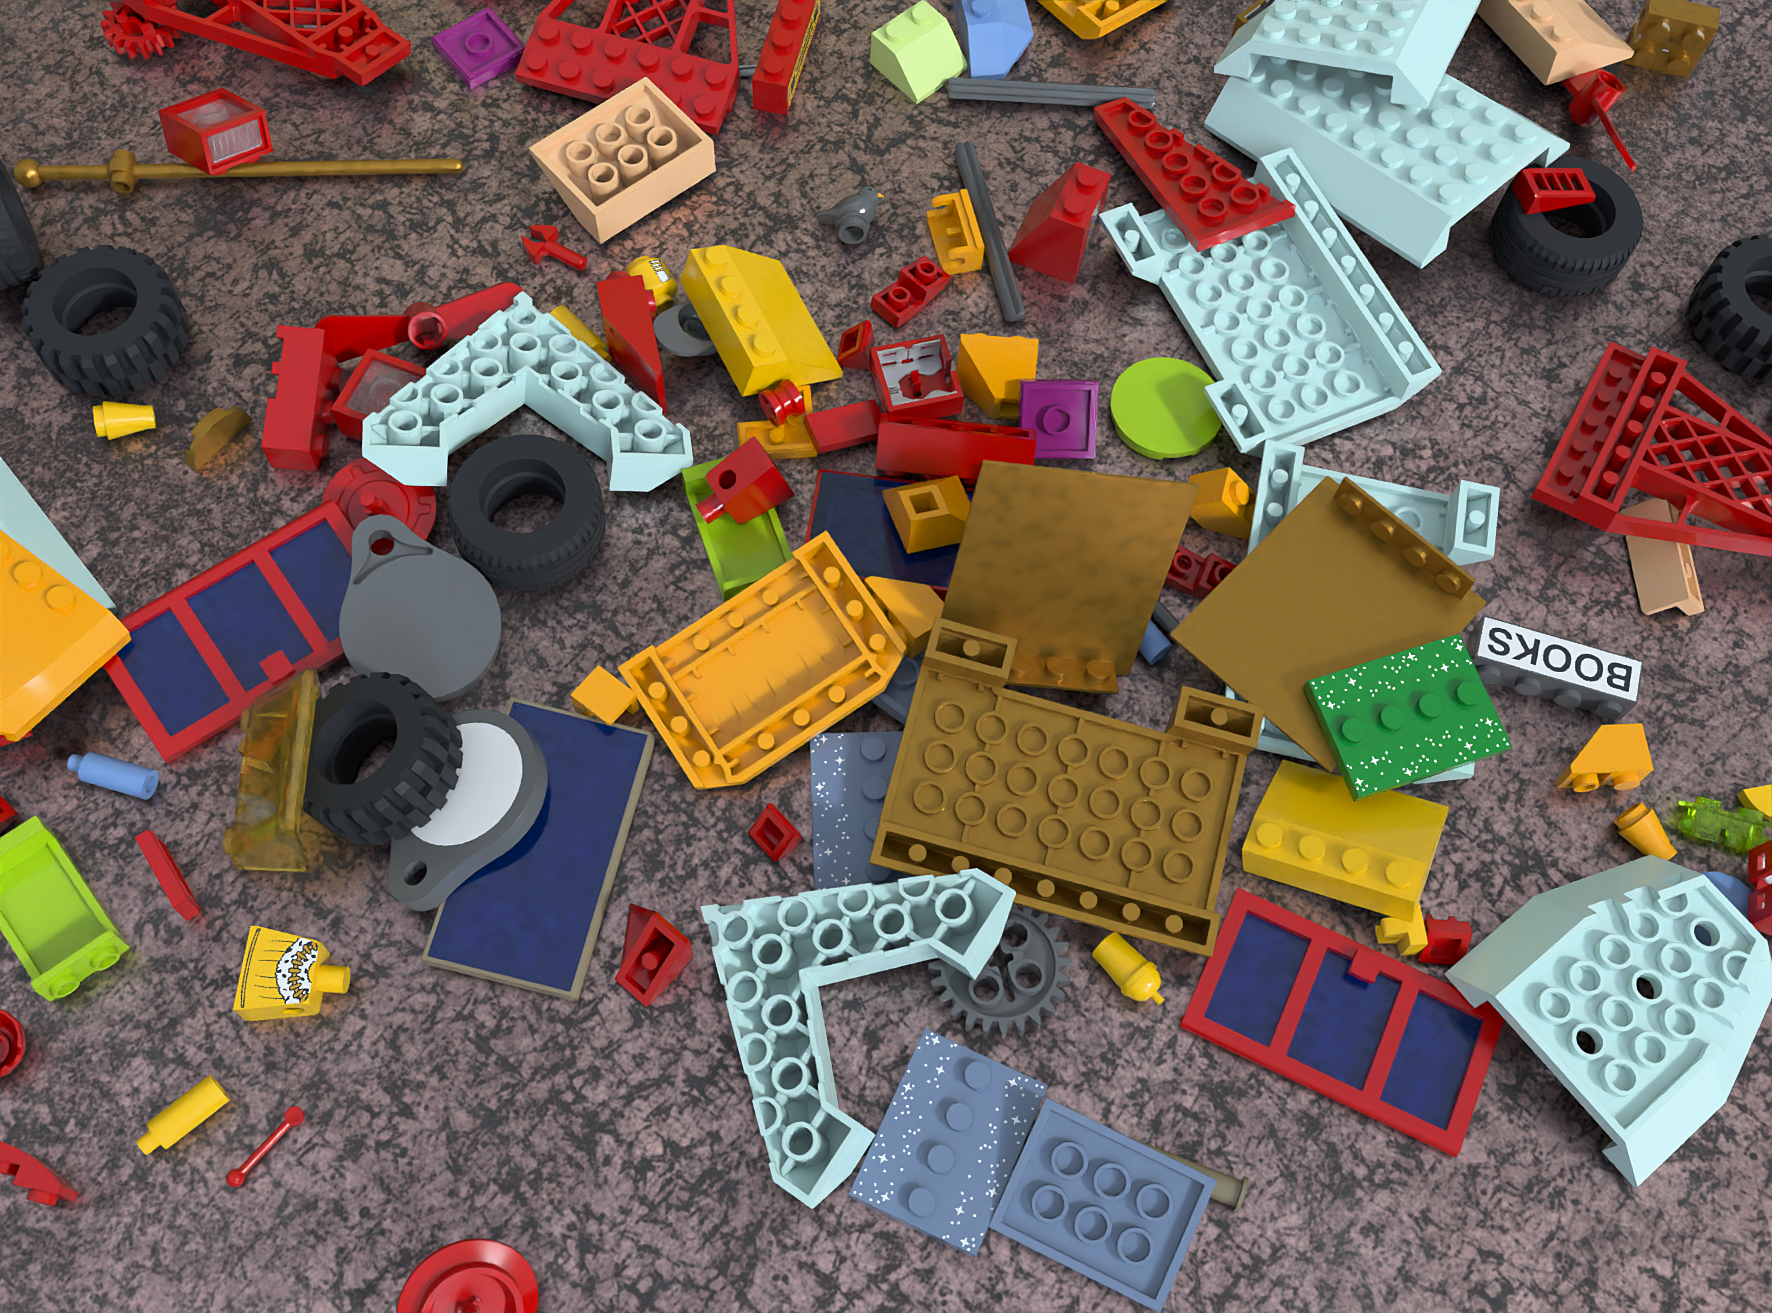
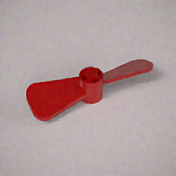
(1594, 96)
(456, 319)

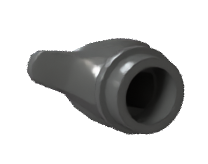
(852, 215)

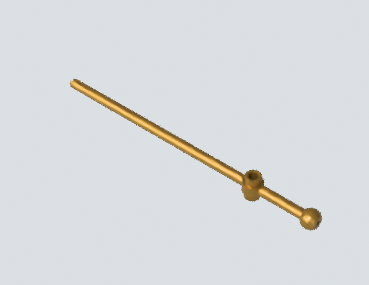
(125, 172)

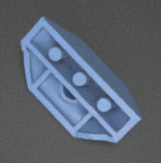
(992, 35)

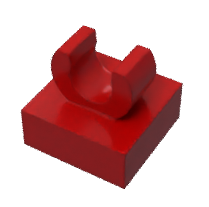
(1446, 940)

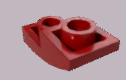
(911, 292)
(1197, 574)
(35, 1176)

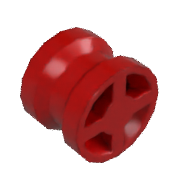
(781, 403)

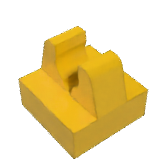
(1408, 936)

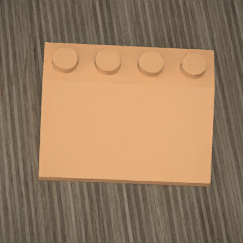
(1555, 36)
(625, 159)

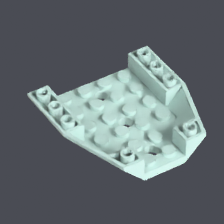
(1574, 967)

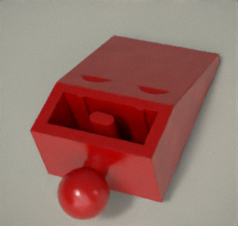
(629, 332)

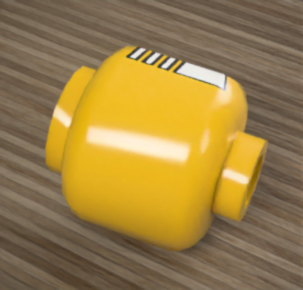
(656, 277)

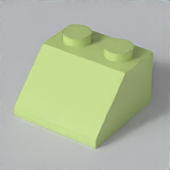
(917, 51)

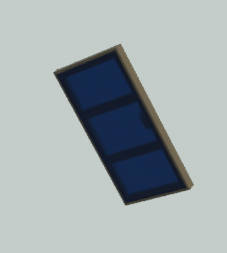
(542, 902)

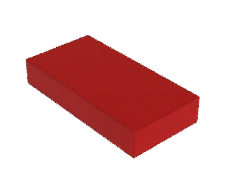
(843, 426)
(168, 874)

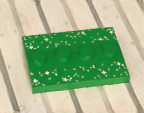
(1407, 717)

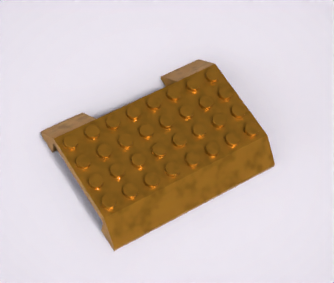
(1065, 801)

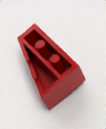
(306, 390)

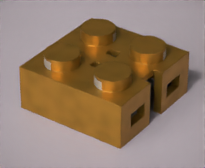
(1672, 35)

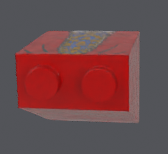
(1062, 223)

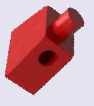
(744, 485)

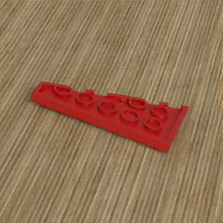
(1189, 181)

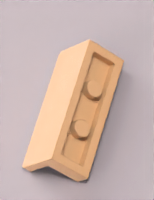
(1662, 568)

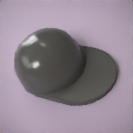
(683, 332)

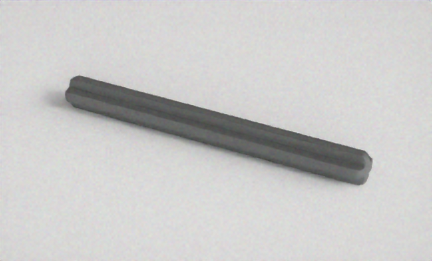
(1047, 92)
(990, 232)

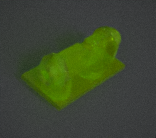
(1706, 819)

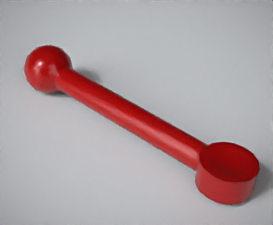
(293, 1117)

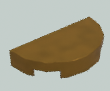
(213, 433)

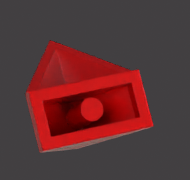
(651, 954)

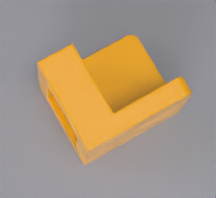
(603, 697)

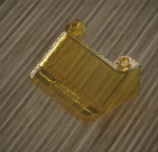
(274, 777)

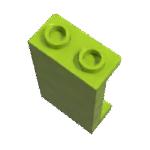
(734, 551)
(52, 912)

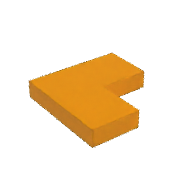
(785, 441)

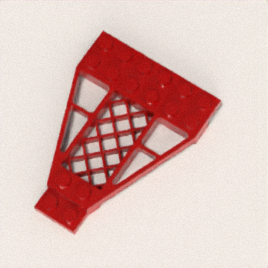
(349, 44)
(602, 63)
(1610, 451)

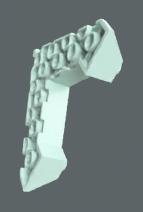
(532, 362)
(777, 955)

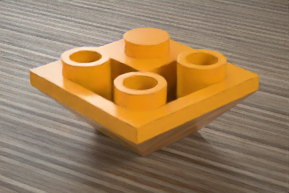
(992, 370)
(928, 512)

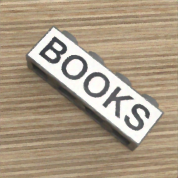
(1555, 668)

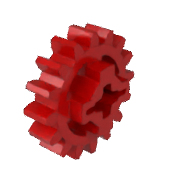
(134, 33)

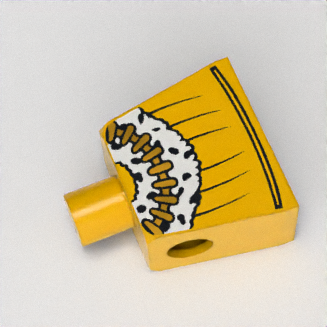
(285, 976)

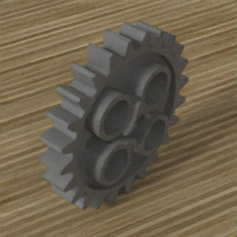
(1036, 956)

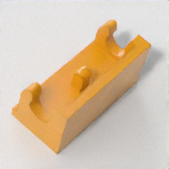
(955, 233)

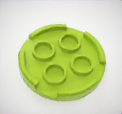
(1163, 408)

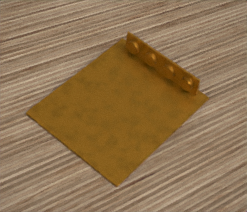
(1066, 568)
(1321, 596)

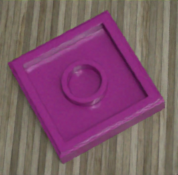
(479, 47)
(1061, 414)

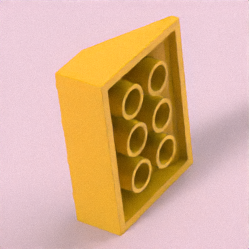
(756, 319)
(1348, 850)

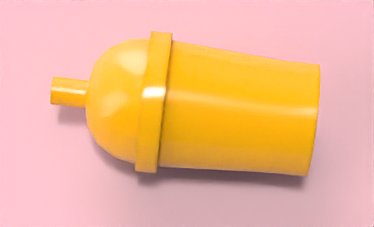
(1129, 969)

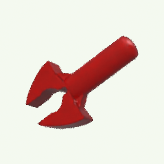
(549, 247)

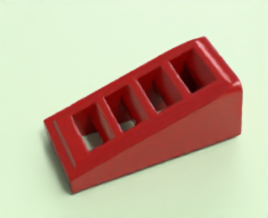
(1535, 200)

